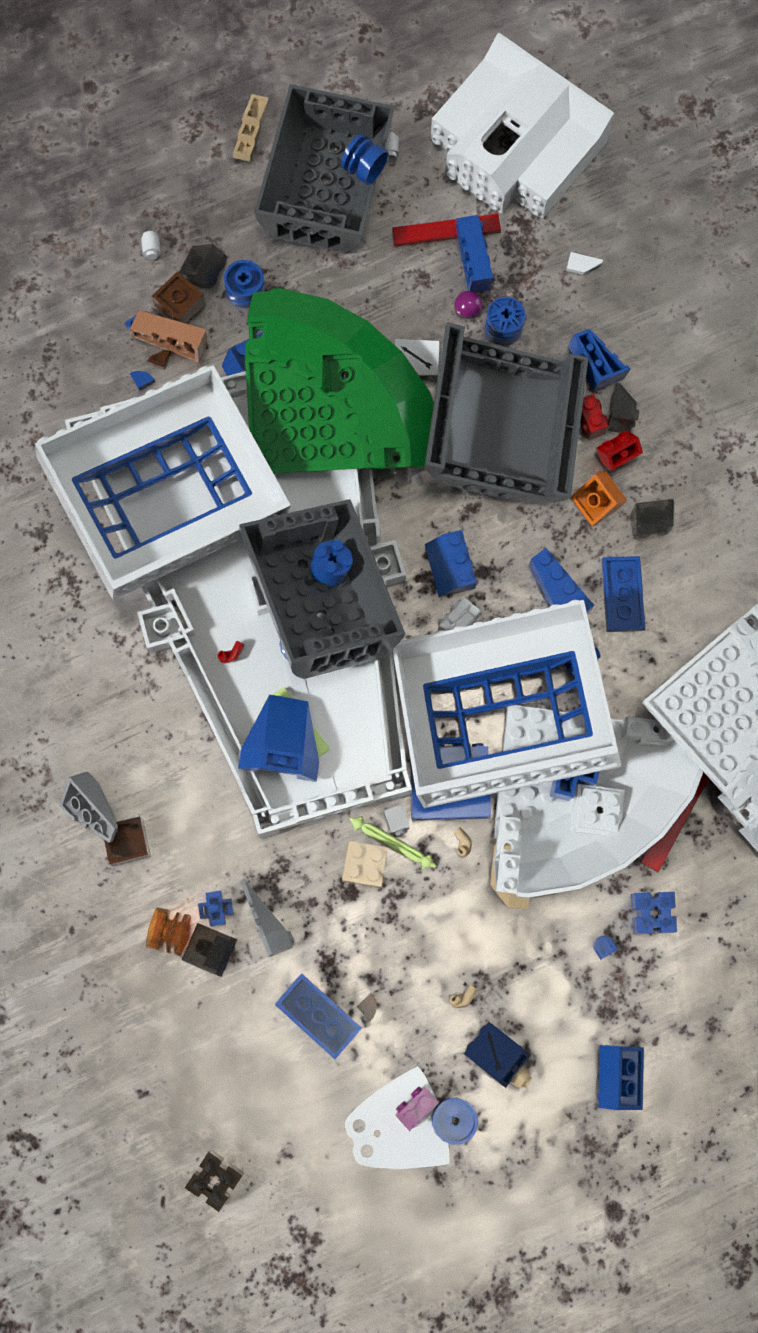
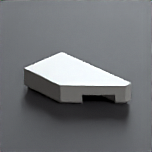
(582, 264)

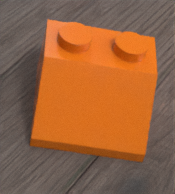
(598, 498)

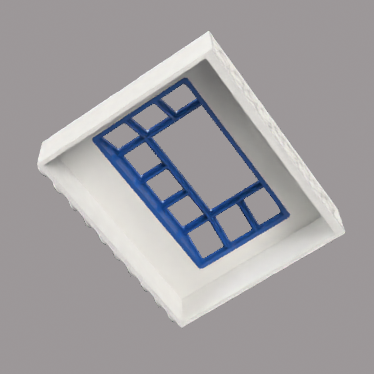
(144, 429)
(491, 654)

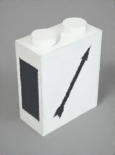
(422, 356)

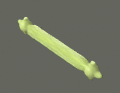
(392, 842)

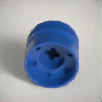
(364, 159)
(503, 330)

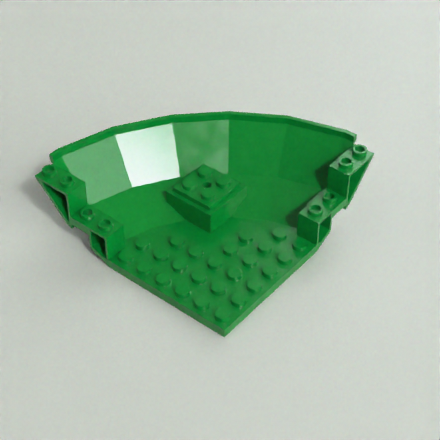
(303, 406)

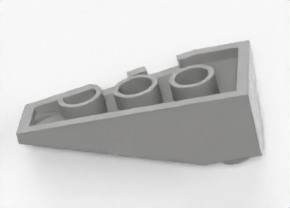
(86, 802)
(272, 932)

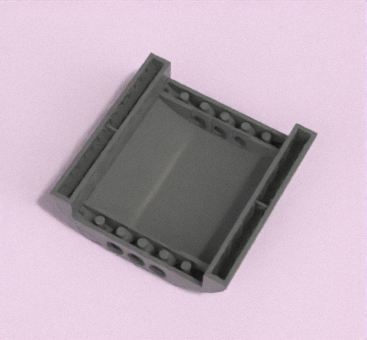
(505, 420)

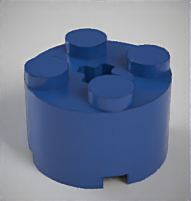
(331, 563)

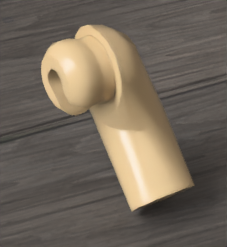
(464, 842)
(465, 999)

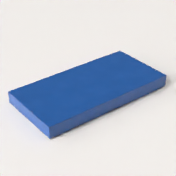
(623, 594)

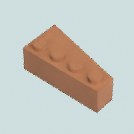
(170, 335)

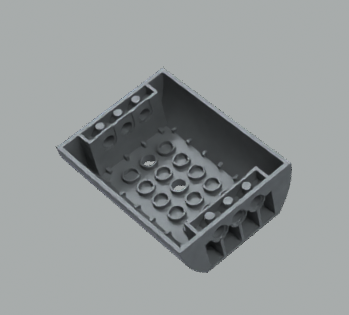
(302, 158)

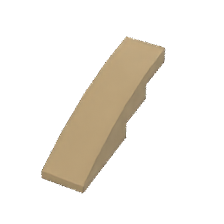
(251, 127)

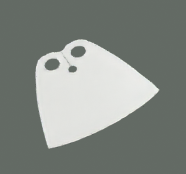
(396, 1145)

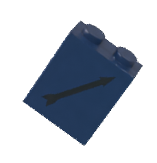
(497, 1054)

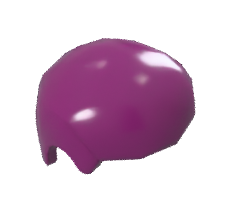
(468, 304)

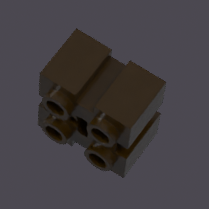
(201, 1183)

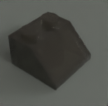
(203, 265)
(622, 410)
(652, 518)
(209, 949)

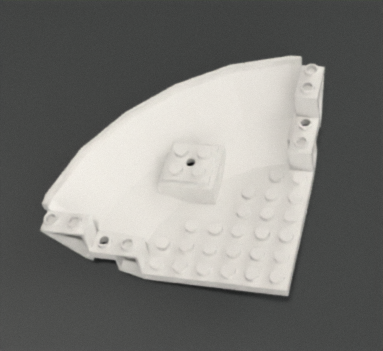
(714, 716)
(567, 842)

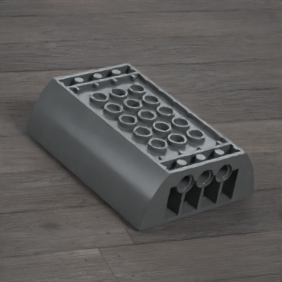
(356, 610)

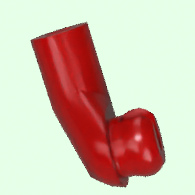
(231, 655)

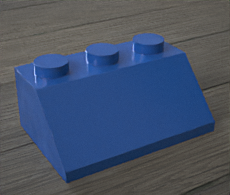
(450, 564)
(621, 1077)

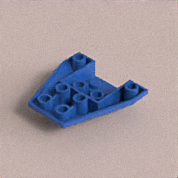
(282, 740)

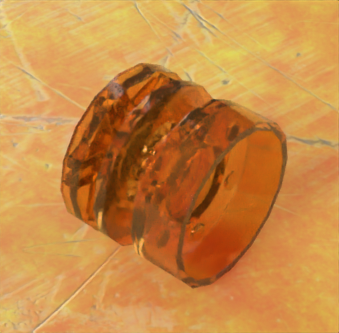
(168, 931)

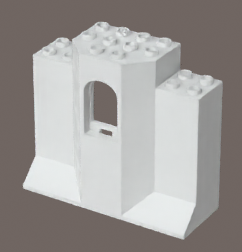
(557, 130)

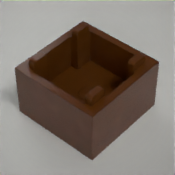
(178, 299)
(129, 842)

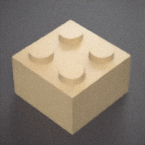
(364, 864)

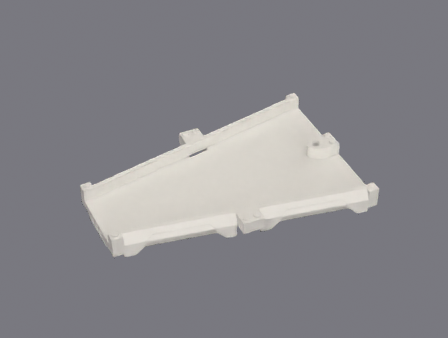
(224, 604)

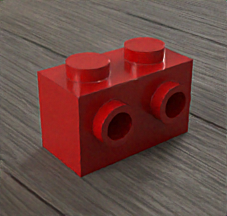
(592, 419)
(619, 450)

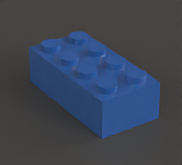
(318, 1016)

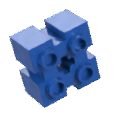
(645, 922)

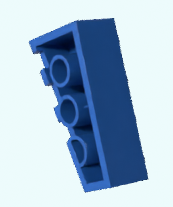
(474, 253)
(556, 582)

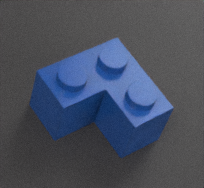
(565, 788)

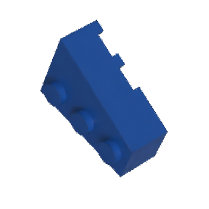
(602, 365)

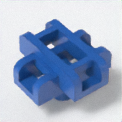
(215, 908)

